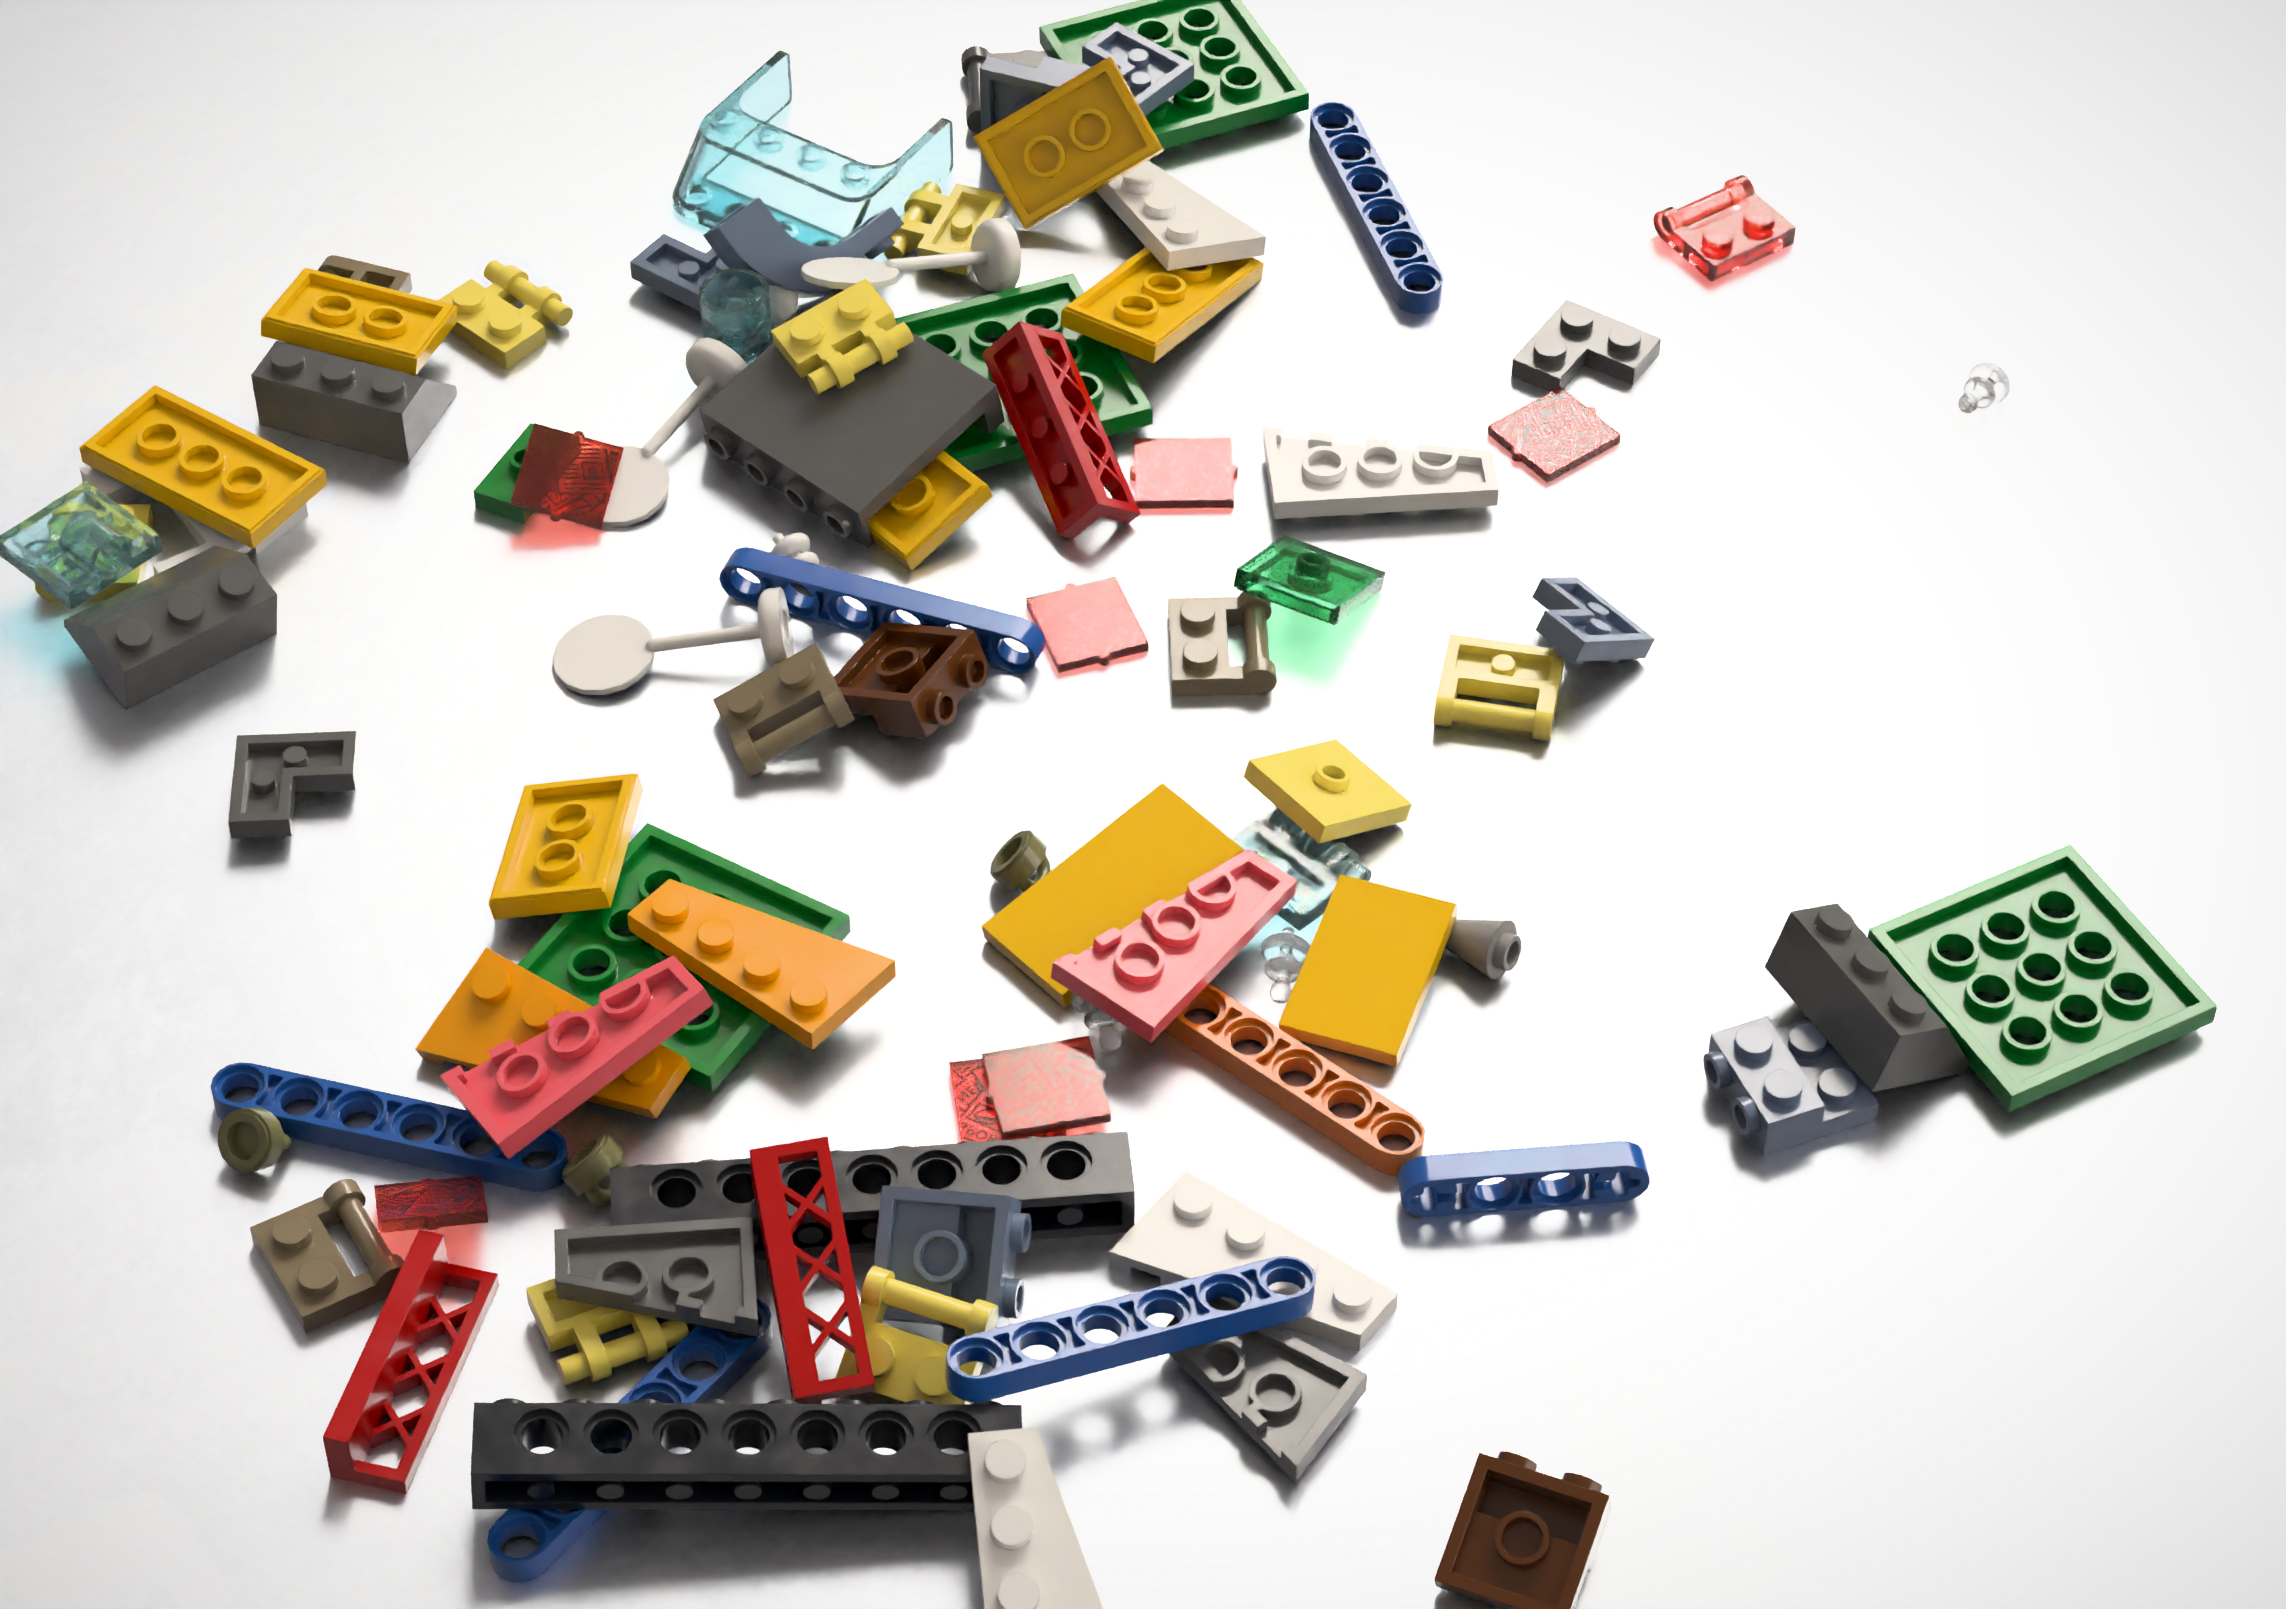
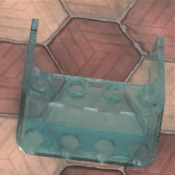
(804, 185)

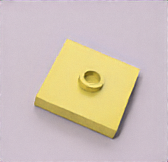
(1327, 791)

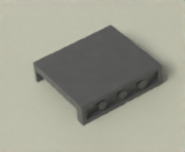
(852, 444)

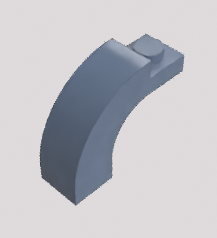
(757, 242)

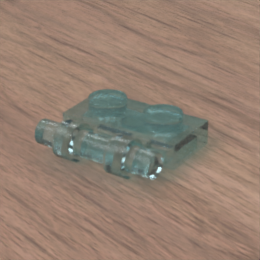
(1314, 878)

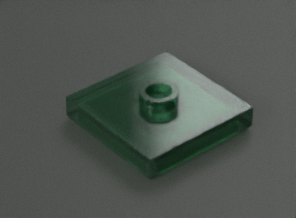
(1309, 580)

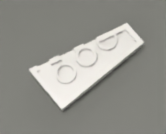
(1178, 221)
(1348, 479)
(1205, 1231)
(1023, 1527)

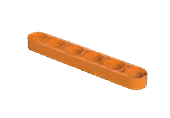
(1307, 1102)

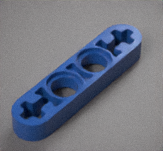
(1596, 1176)

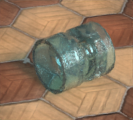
(737, 311)

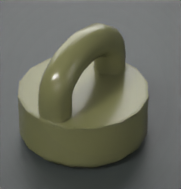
(1019, 860)
(251, 1139)
(591, 1166)

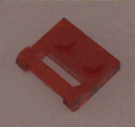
(1730, 241)

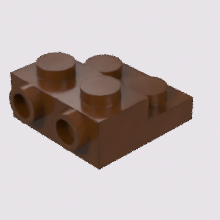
(913, 677)
(1523, 1535)

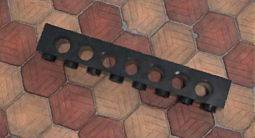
(1063, 1182)
(714, 1472)

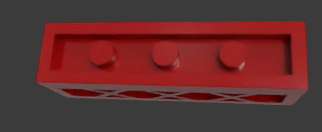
(1055, 430)
(784, 1275)
(388, 1354)

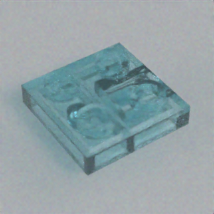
(79, 545)

